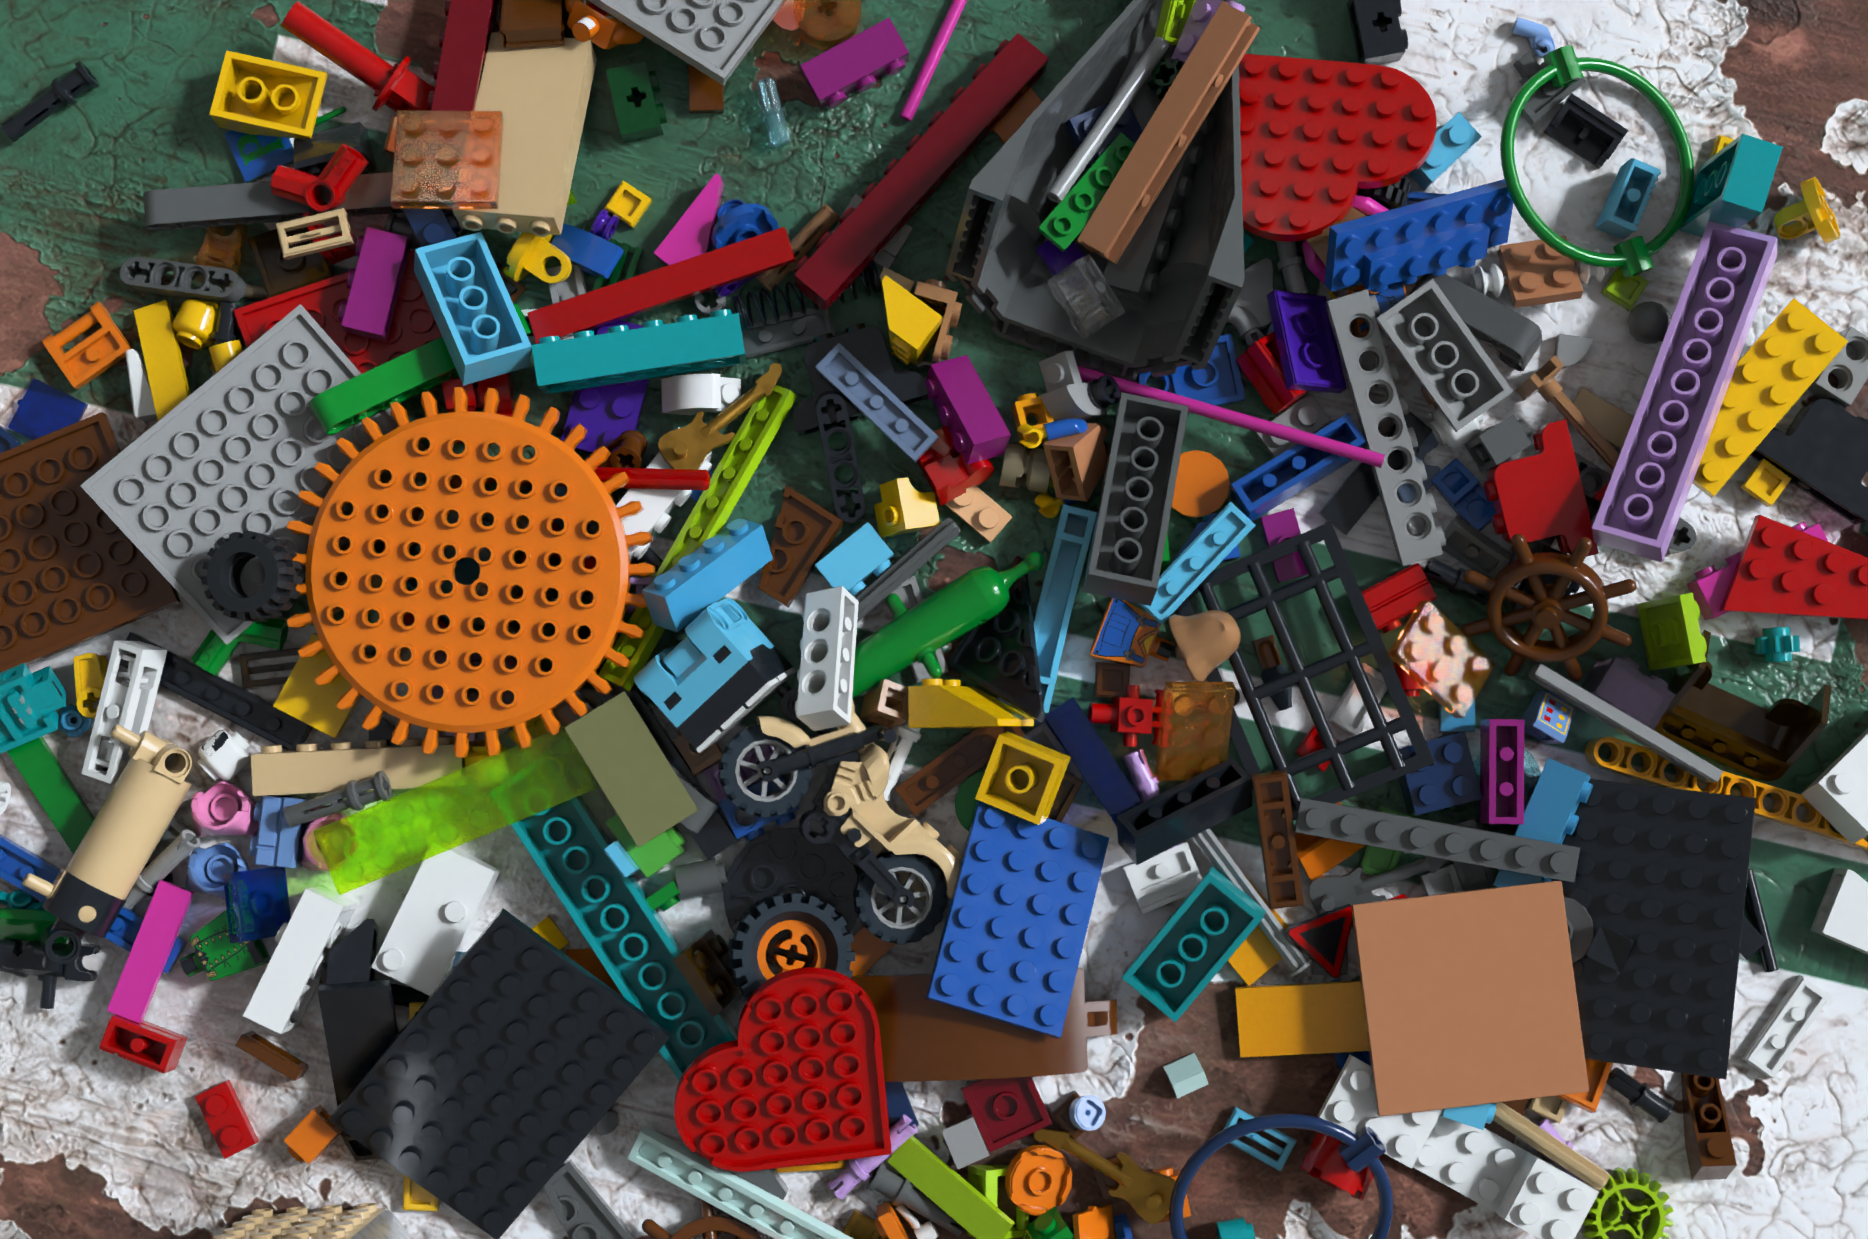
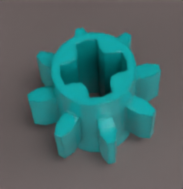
(1777, 644)

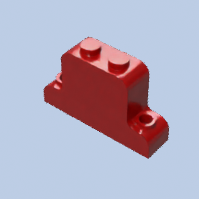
(1542, 493)

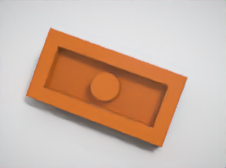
(1322, 854)

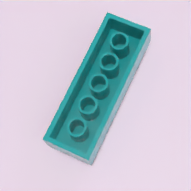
(638, 353)

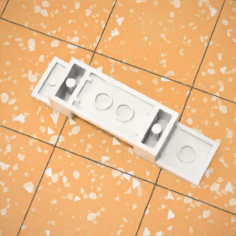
(1465, 1159)

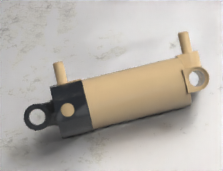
(117, 844)

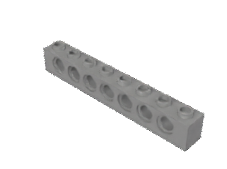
(1365, 307)

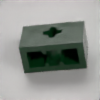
(626, 84)

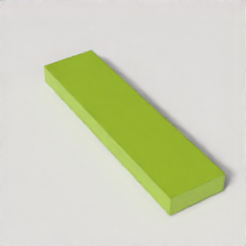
(950, 1191)

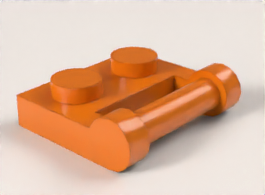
(94, 353)

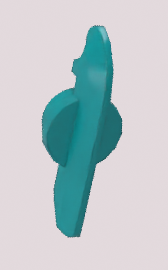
(20, 900)

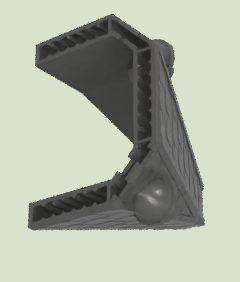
(1009, 202)

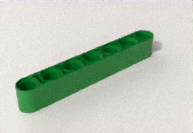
(388, 383)

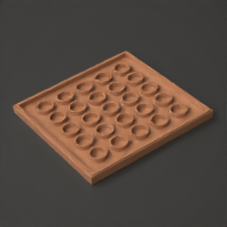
(1469, 998)

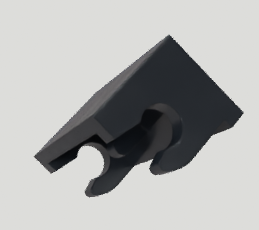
(1585, 131)

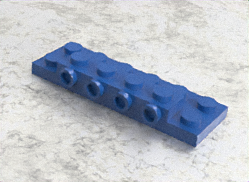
(1418, 238)

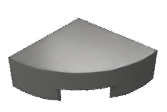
(1571, 348)

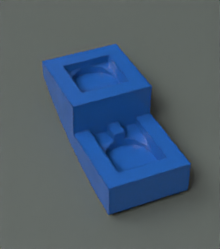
(588, 251)
(1464, 494)

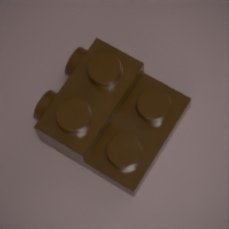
(707, 971)

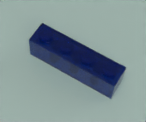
(1092, 759)

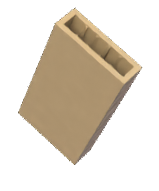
(544, 113)

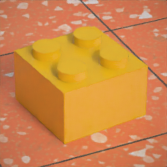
(1022, 777)

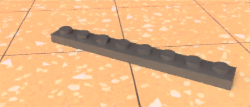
(1437, 839)

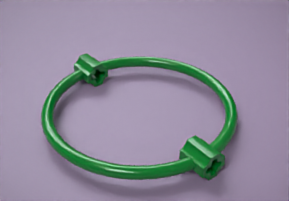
(1564, 69)

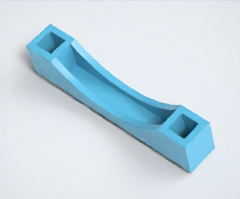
(1059, 592)

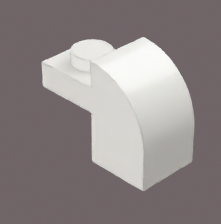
(698, 392)

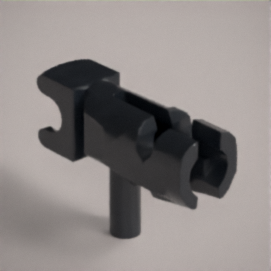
(35, 962)

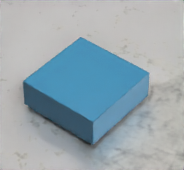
(1448, 723)

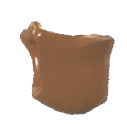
(1204, 640)

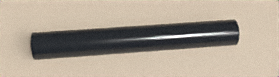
(1759, 923)

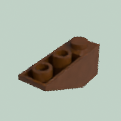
(1706, 1129)

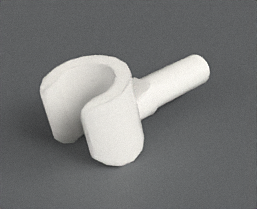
(923, 1231)

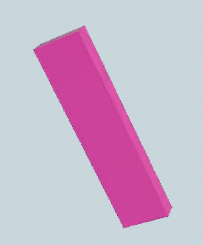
(150, 951)

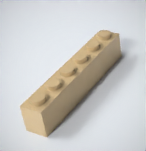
(331, 768)

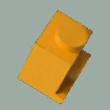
(1029, 405)

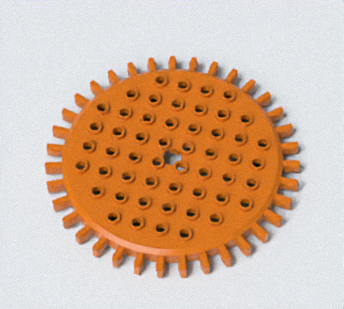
(572, 658)

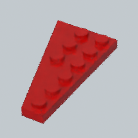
(1797, 575)

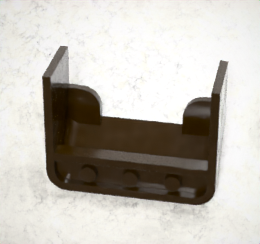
(1736, 730)

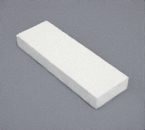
(1785, 1027)

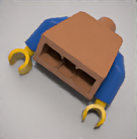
(1074, 458)

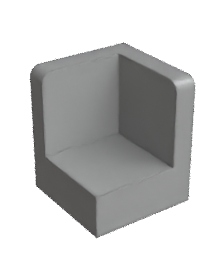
(965, 1142)

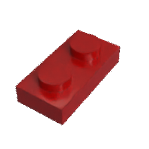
(226, 1119)

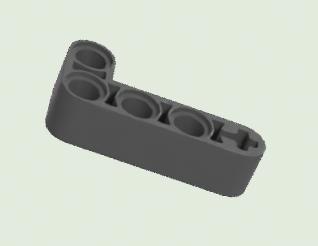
(1490, 321)

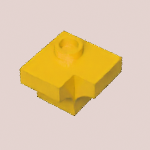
(904, 509)

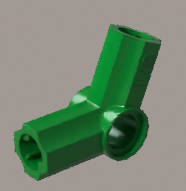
(214, 653)

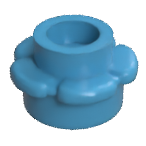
(65, 724)

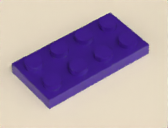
(606, 409)

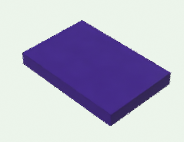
(1306, 342)

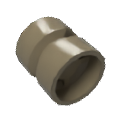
(1025, 468)

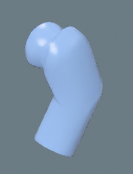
(1537, 35)

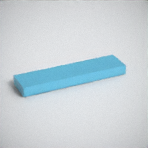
(1198, 561)

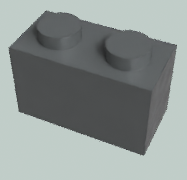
(1499, 443)

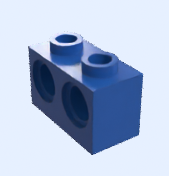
(756, 828)

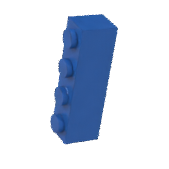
(1293, 471)

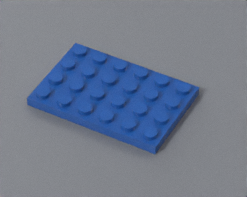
(1018, 920)

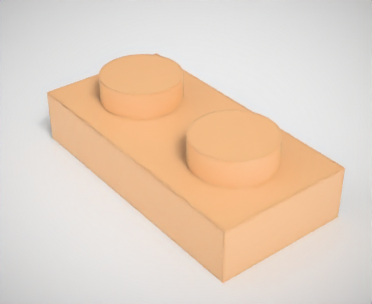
(980, 512)

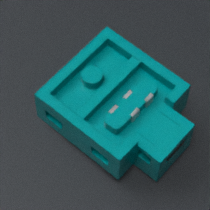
(28, 705)

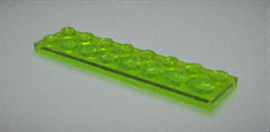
(453, 810)

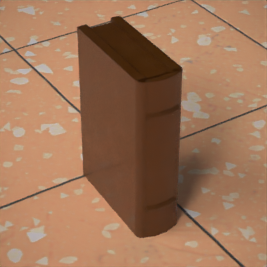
(531, 23)

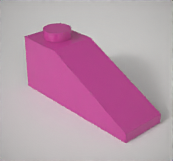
(694, 230)

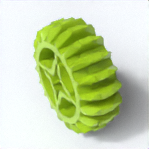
(1651, 1205)

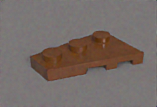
(797, 545)

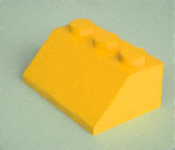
(910, 323)

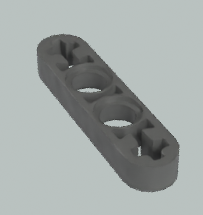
(182, 280)

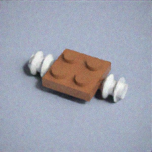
(1535, 274)

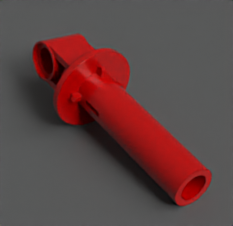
(392, 84)

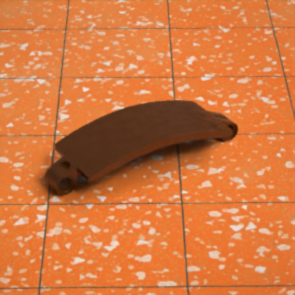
(948, 1044)

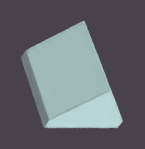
(1186, 1075)

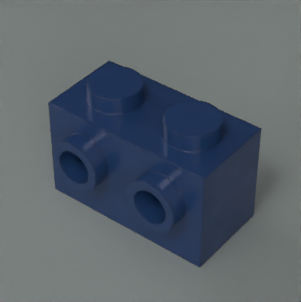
(433, 225)

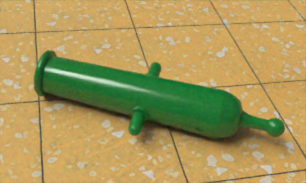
(935, 622)

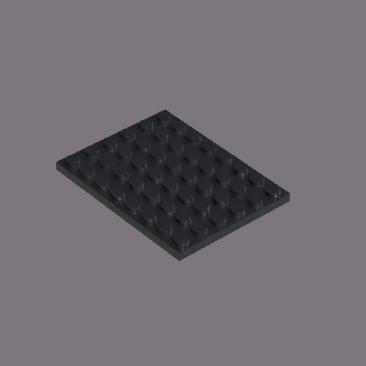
(1674, 881)
(500, 1075)

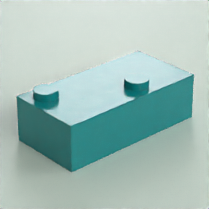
(1732, 185)
(1194, 944)

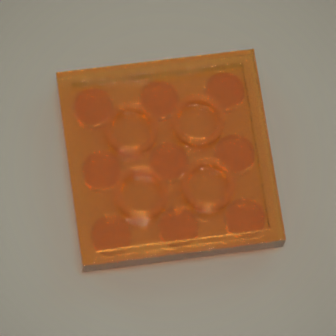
(447, 159)

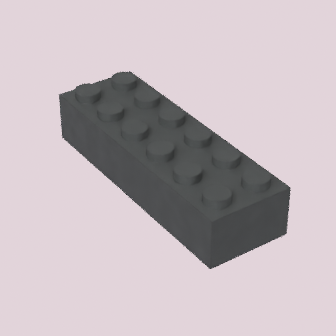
(1136, 499)

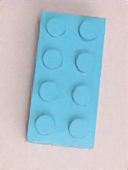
(472, 308)

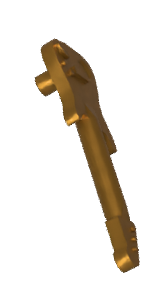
(691, 444)
(1144, 1190)

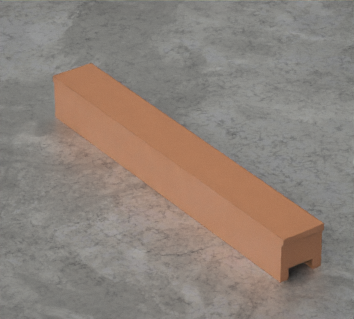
(1169, 133)

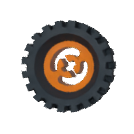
(800, 917)

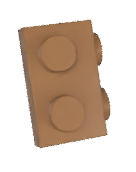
(945, 302)

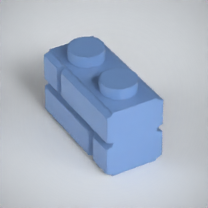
(276, 841)

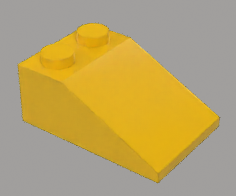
(267, 97)
(950, 705)

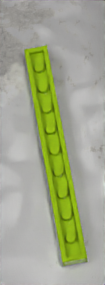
(707, 519)

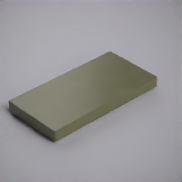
(631, 769)

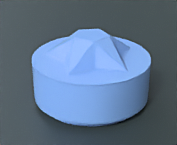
(1087, 1112)

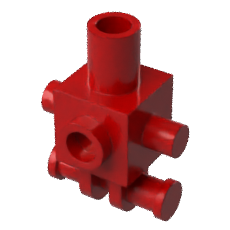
(1129, 715)

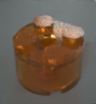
(826, 31)

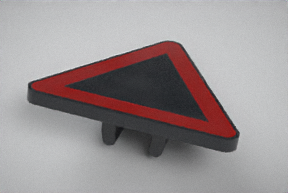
(1325, 938)

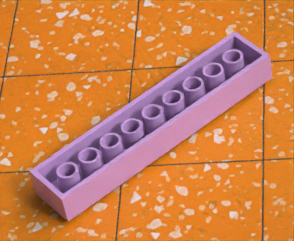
(1685, 391)

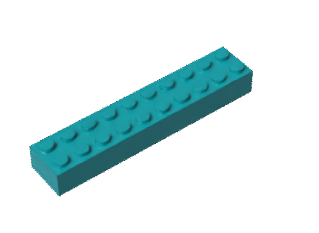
(621, 928)

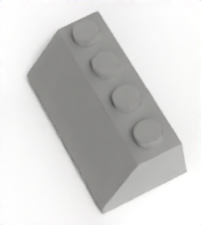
(1444, 355)

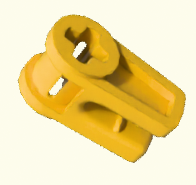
(89, 680)

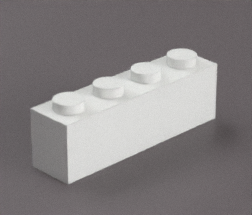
(656, 505)

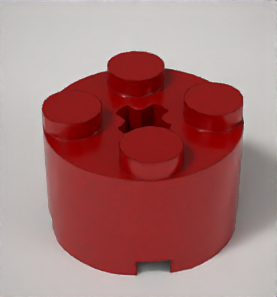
(1328, 1166)

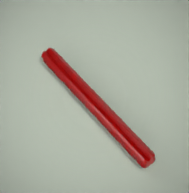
(656, 478)

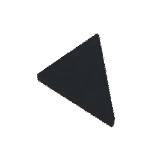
(1004, 653)

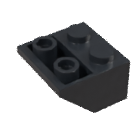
(315, 153)

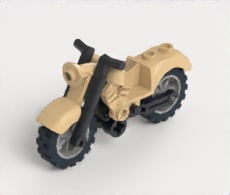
(853, 817)

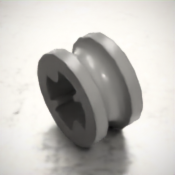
(699, 300)

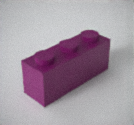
(855, 64)
(374, 284)
(967, 409)
(1502, 771)

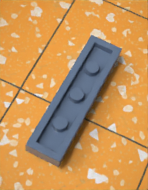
(876, 402)

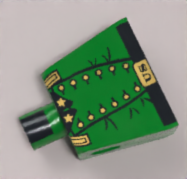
(219, 956)

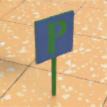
(262, 154)

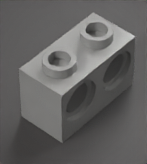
(1849, 372)

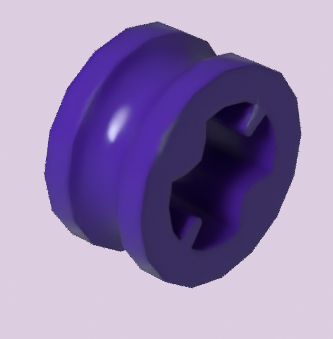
(604, 225)

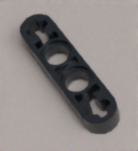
(839, 457)

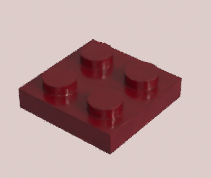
(1006, 1109)

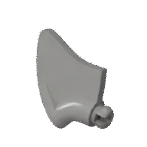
(1251, 308)

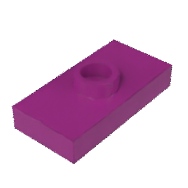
(1277, 529)

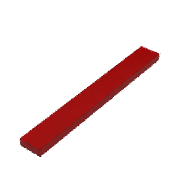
(663, 286)

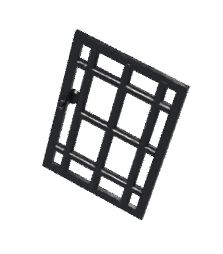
(1301, 675)

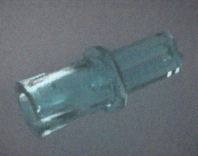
(772, 113)

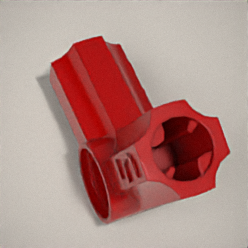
(336, 176)

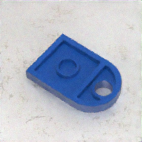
(1216, 384)

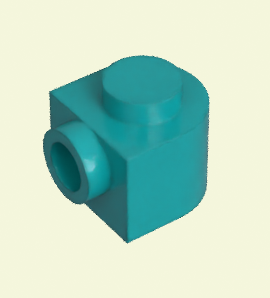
(1234, 1229)

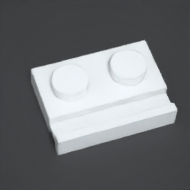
(1163, 877)

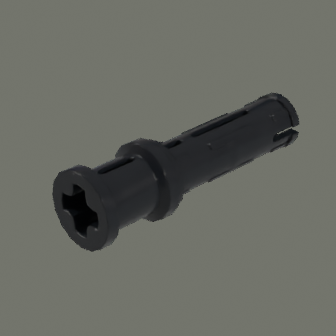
(62, 92)

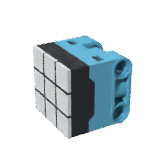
(714, 674)

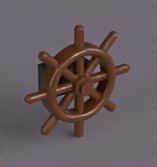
(1546, 602)

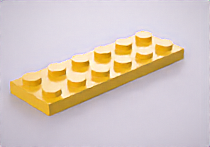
(1765, 388)

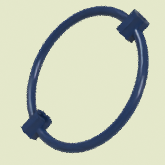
(1357, 1150)

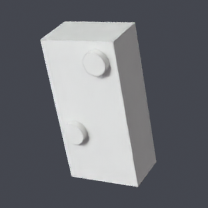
(1842, 791)
(436, 919)
(298, 958)

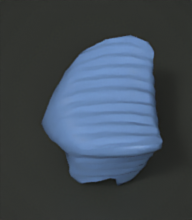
(209, 864)

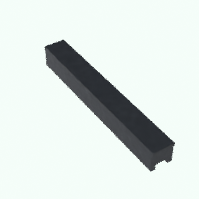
(717, 832)

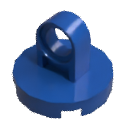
(741, 222)

